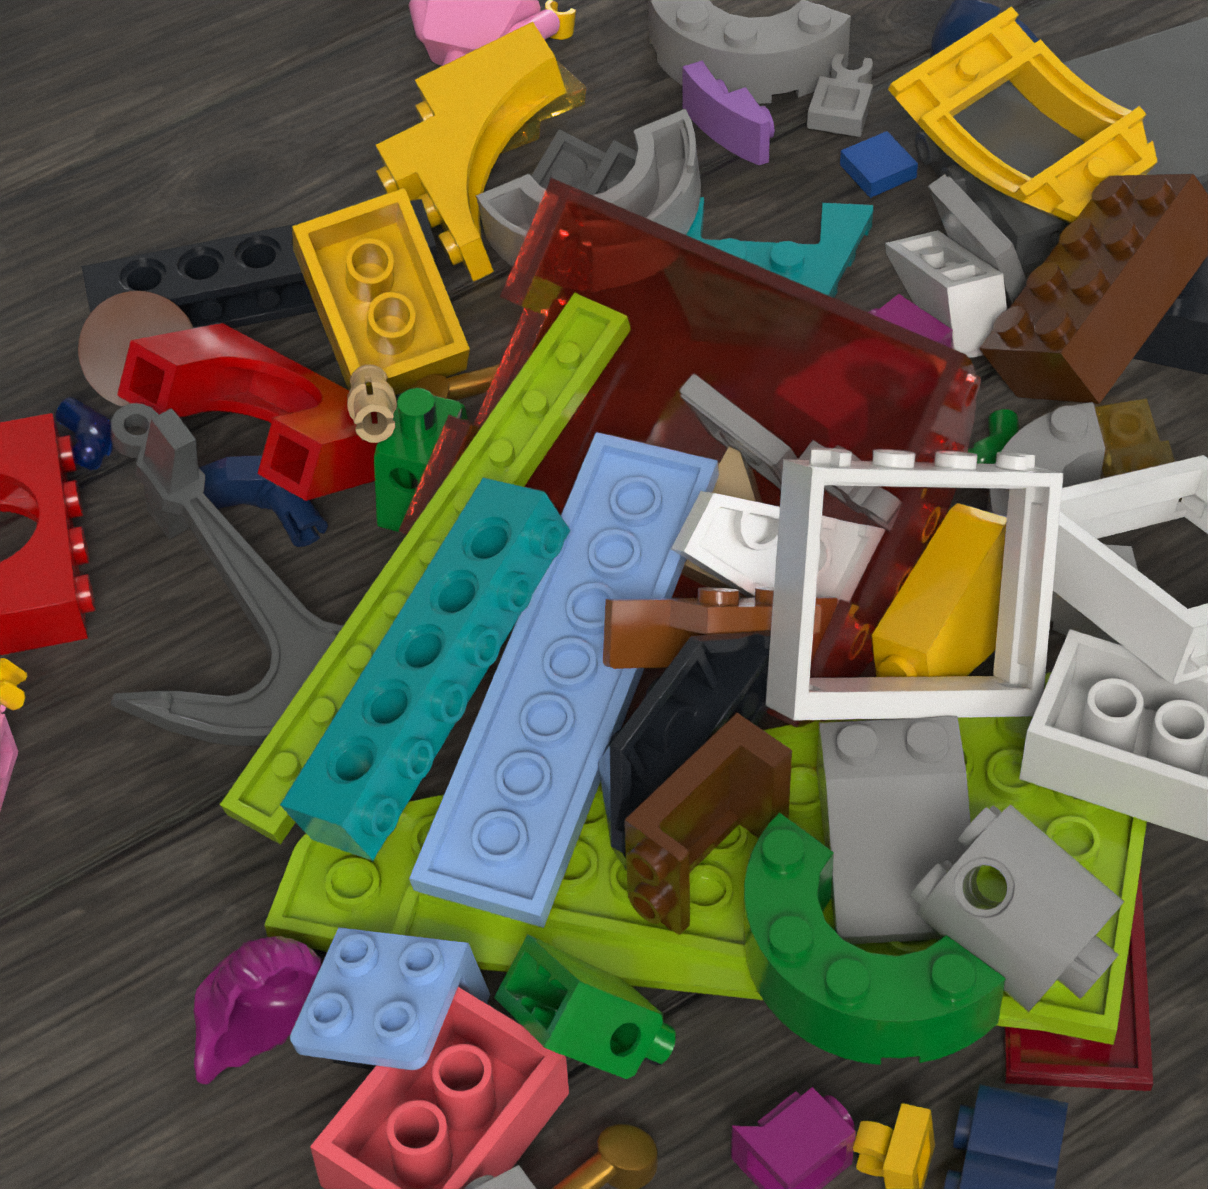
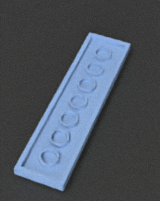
(552, 701)

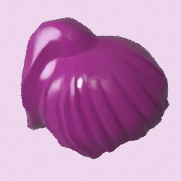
(251, 1002)

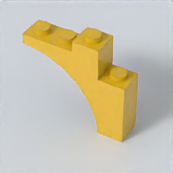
(465, 124)

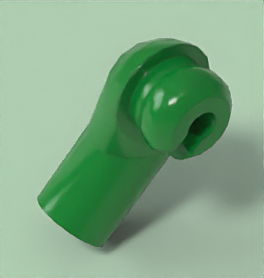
(1002, 427)

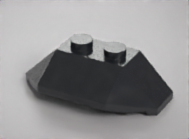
(679, 714)

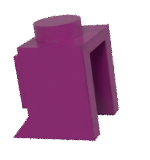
(796, 1144)

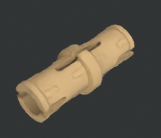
(362, 404)

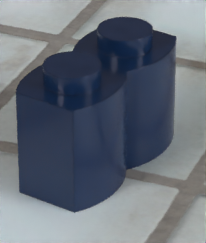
(1009, 1141)

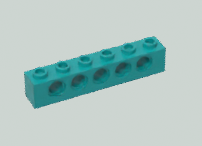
(426, 668)

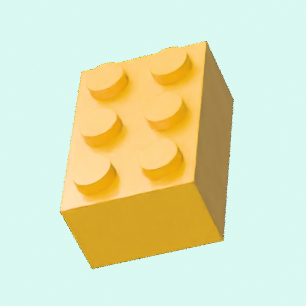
(380, 292)

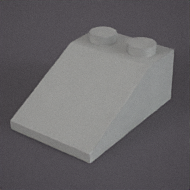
(889, 814)

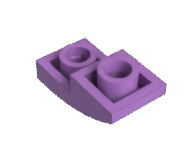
(725, 116)

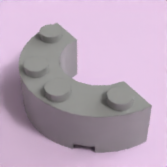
(754, 53)
(658, 187)
(1073, 445)

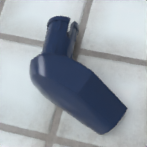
(236, 482)

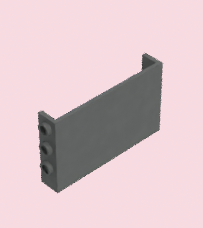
(1157, 72)

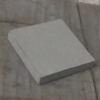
(978, 234)
(737, 429)

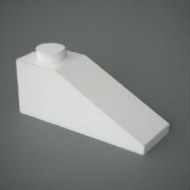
(950, 286)

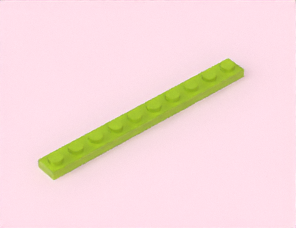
(503, 450)

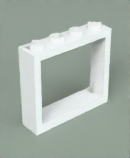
(1113, 591)
(1023, 603)

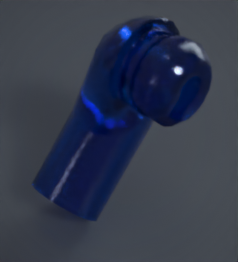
(91, 430)

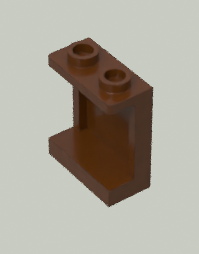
(726, 783)

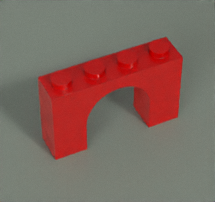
(216, 368)
(41, 583)

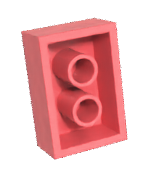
(454, 1117)

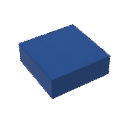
(878, 164)

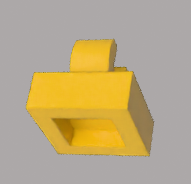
(900, 1153)

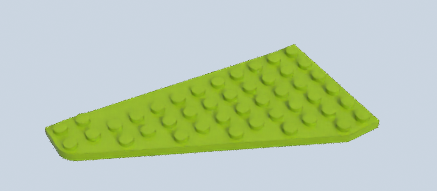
(600, 926)

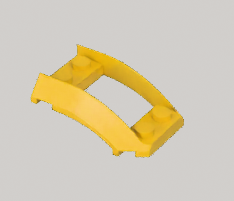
(1002, 53)

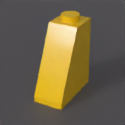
(948, 604)

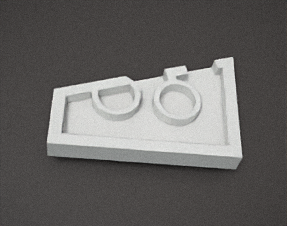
(739, 545)

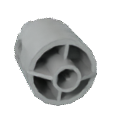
(1042, 925)

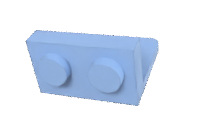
(384, 998)

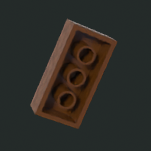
(1102, 288)

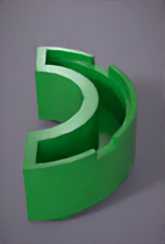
(839, 994)

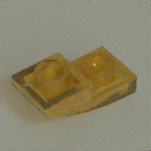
(1130, 438)

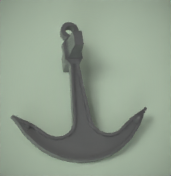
(289, 631)

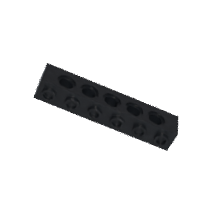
(223, 279)

